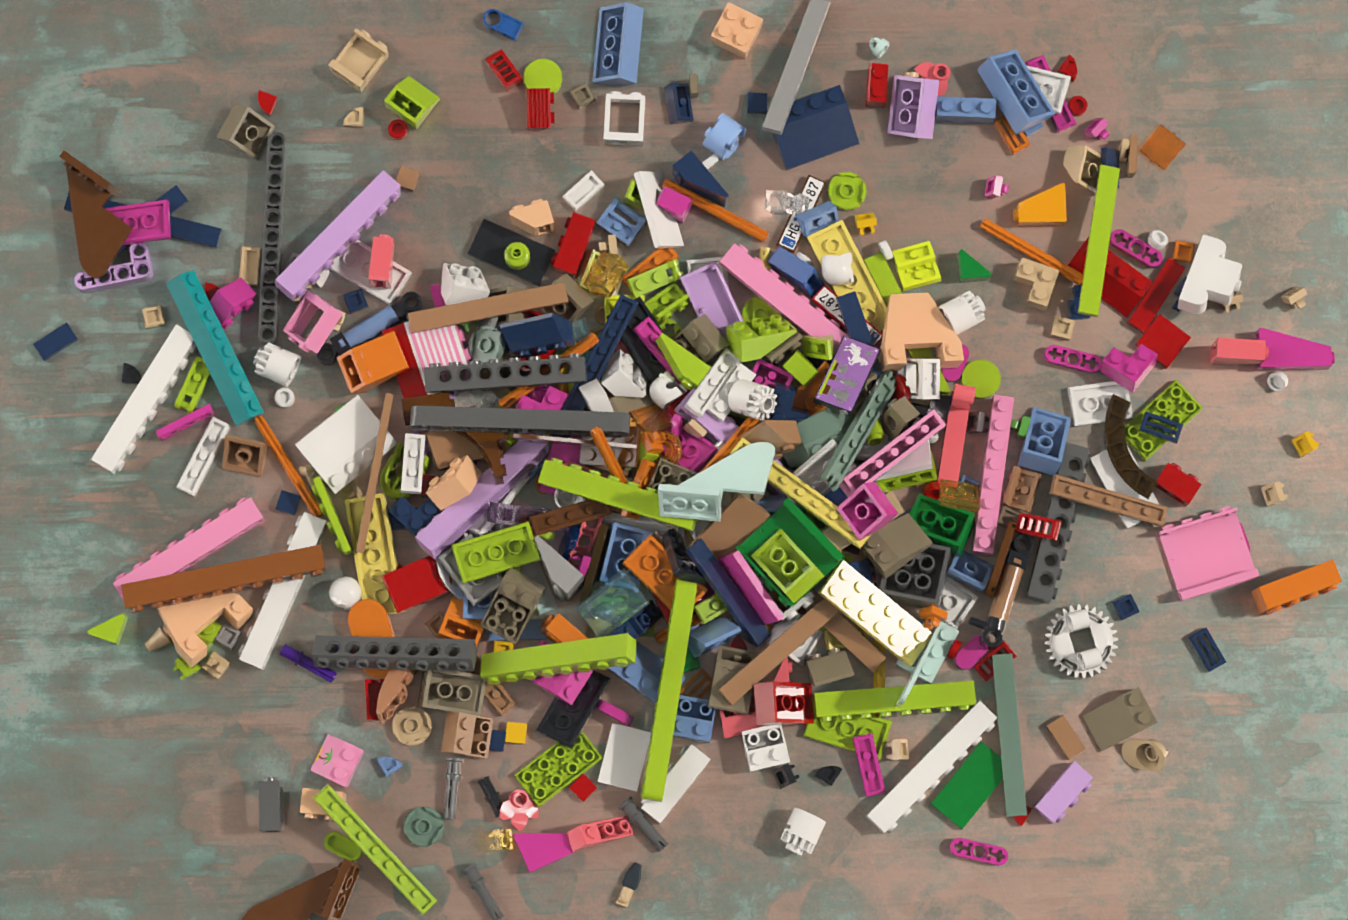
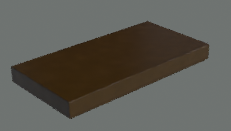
(595, 562)

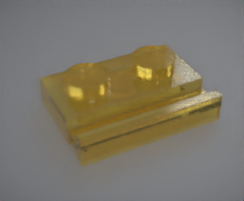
(959, 495)

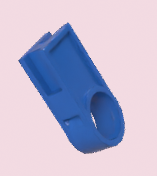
(507, 26)

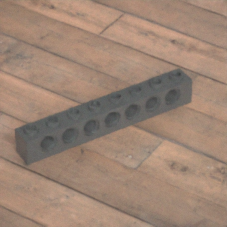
(434, 384)
(1035, 589)
(394, 653)

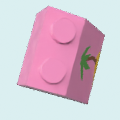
(337, 760)

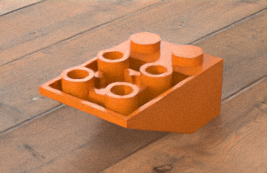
(372, 363)
(456, 627)

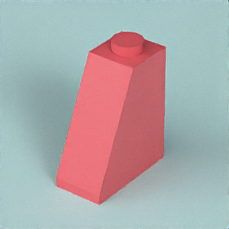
(381, 262)
(1238, 351)

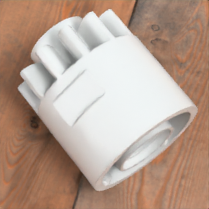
(963, 311)
(276, 364)
(752, 399)
(802, 832)

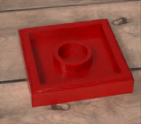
(1164, 339)

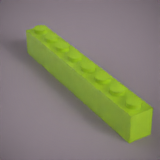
(607, 491)
(558, 659)
(883, 700)

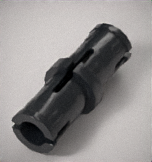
(491, 795)

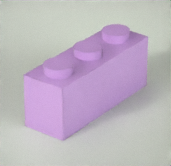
(1063, 793)

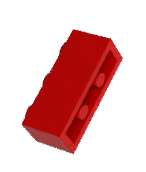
(573, 244)

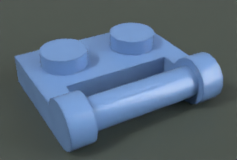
(615, 224)

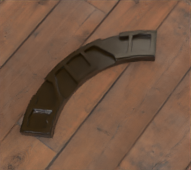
(1118, 449)

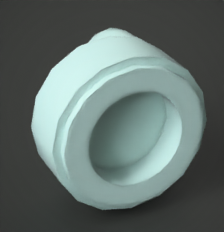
(880, 48)

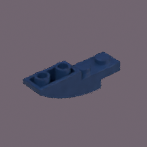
(640, 622)

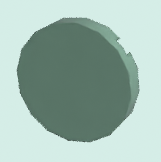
(487, 344)
(423, 826)

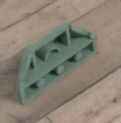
(817, 432)

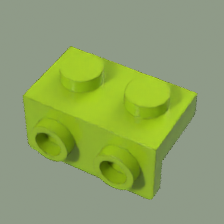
(667, 302)

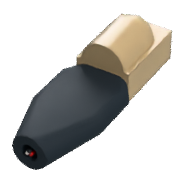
(630, 883)

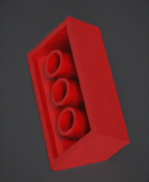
(1122, 283)

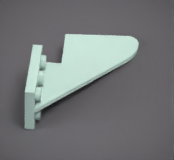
(702, 494)
(930, 658)

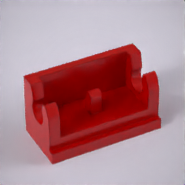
(372, 691)

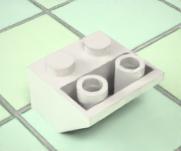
(462, 284)
(624, 377)
(765, 747)

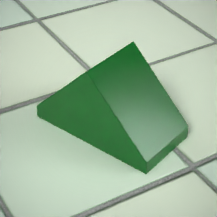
(970, 269)

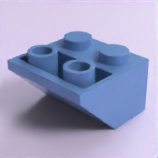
(694, 719)

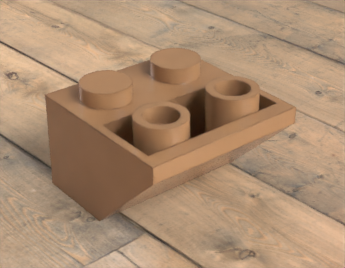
(467, 735)

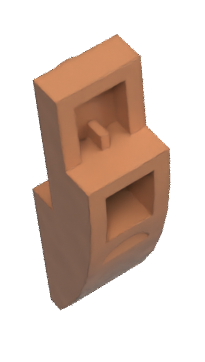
(393, 692)

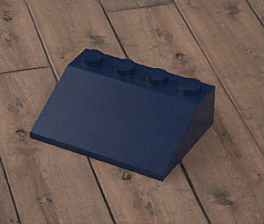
(816, 128)

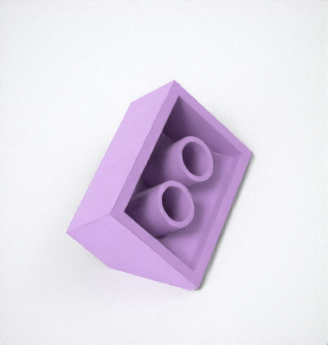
(913, 106)

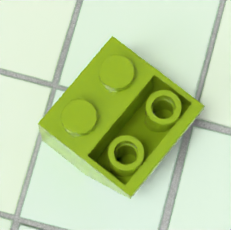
(411, 101)

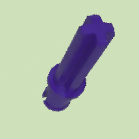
(307, 663)

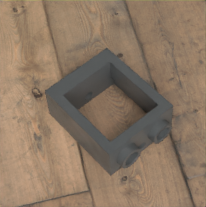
(271, 805)

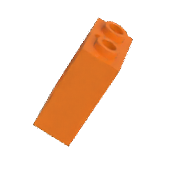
(559, 629)

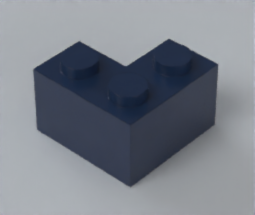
(784, 408)
(412, 518)

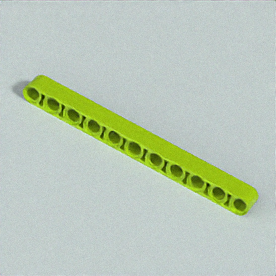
(669, 690)

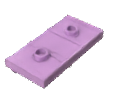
(711, 296)

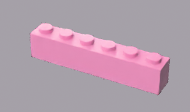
(893, 452)

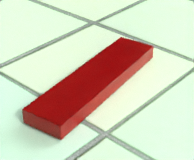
(1156, 295)

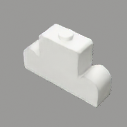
(1210, 277)

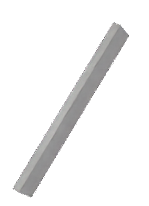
(796, 66)

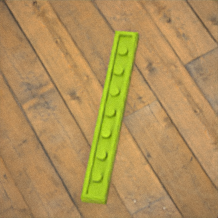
(1098, 241)
(887, 285)
(375, 849)

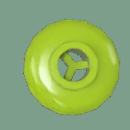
(517, 262)

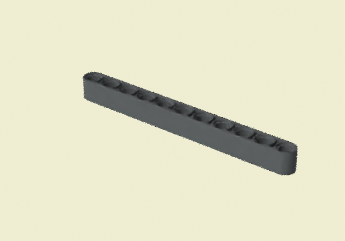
(272, 229)
(518, 420)

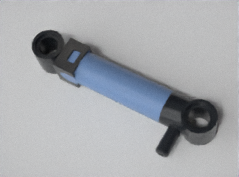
(369, 328)

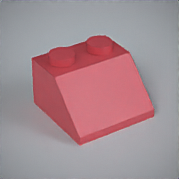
(734, 723)

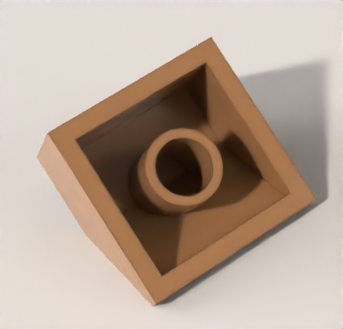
(780, 433)

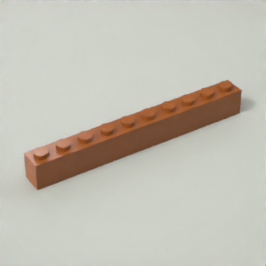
(224, 577)

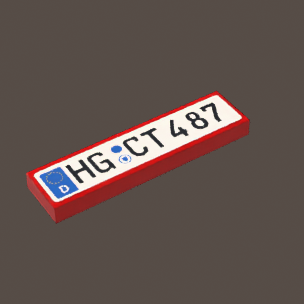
(827, 302)

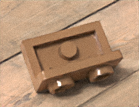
(1021, 489)

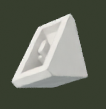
(595, 396)

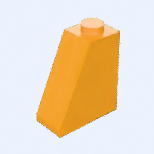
(1043, 209)

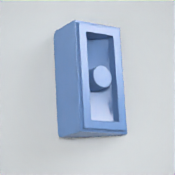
(817, 218)

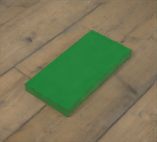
(970, 786)

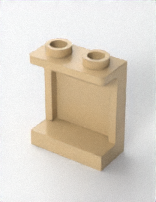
(359, 60)

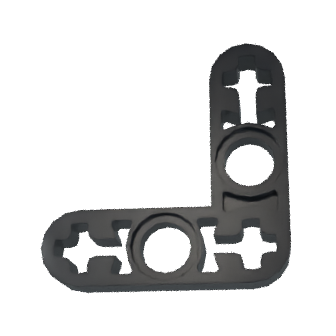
(681, 565)

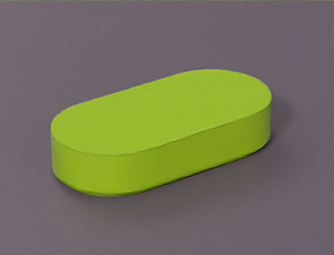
(342, 846)

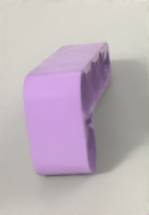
(114, 271)

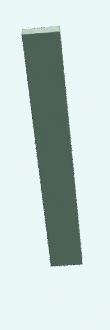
(1009, 735)

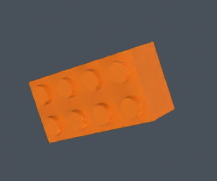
(1294, 587)

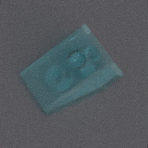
(612, 603)

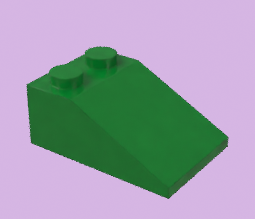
(943, 524)

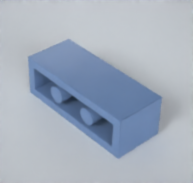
(965, 110)

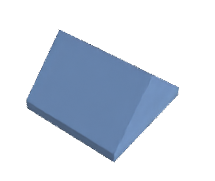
(970, 571)

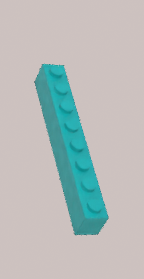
(214, 347)

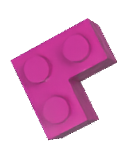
(231, 300)
(1128, 370)
(769, 374)
(553, 400)

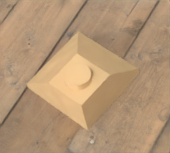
(1083, 165)

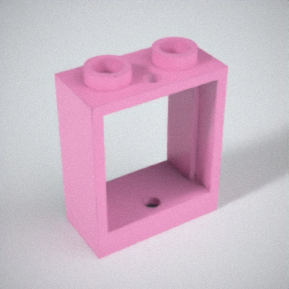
(303, 316)

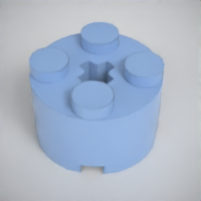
(724, 136)

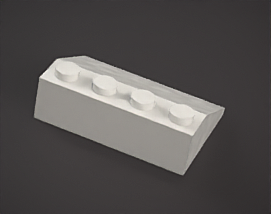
(344, 444)

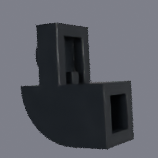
(940, 405)

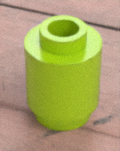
(876, 434)

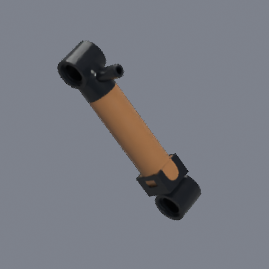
(1014, 566)

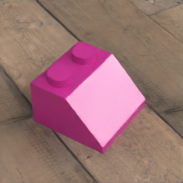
(867, 510)

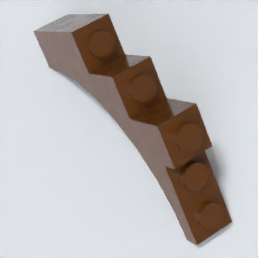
(488, 443)

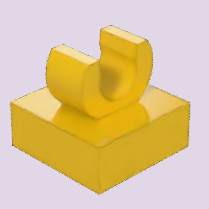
(865, 220)
(1305, 443)

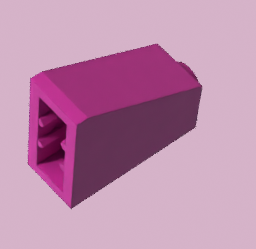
(542, 848)

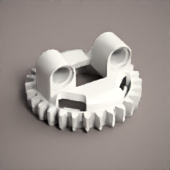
(1062, 647)

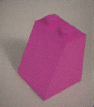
(563, 686)

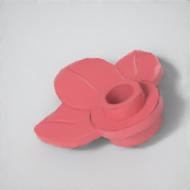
(929, 71)
(518, 812)

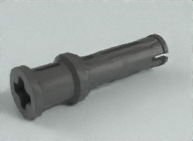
(453, 777)
(637, 816)
(477, 883)

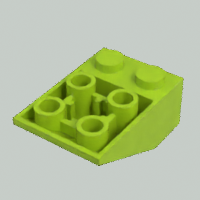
(757, 337)

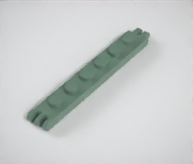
(859, 430)

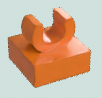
(653, 441)
(932, 616)

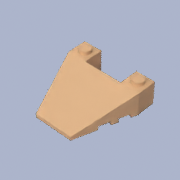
(917, 323)
(191, 617)

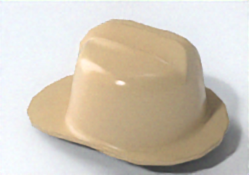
(1144, 754)

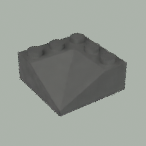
(919, 580)

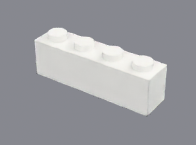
(678, 780)

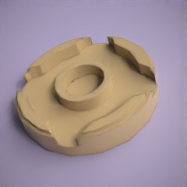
(411, 725)

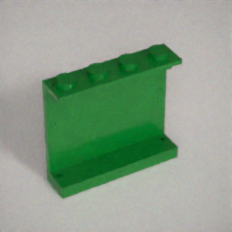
(803, 534)

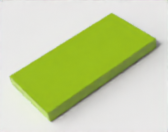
(495, 552)
(840, 732)

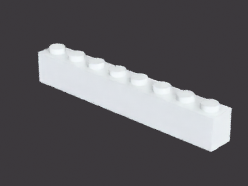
(144, 400)
(279, 598)
(931, 767)

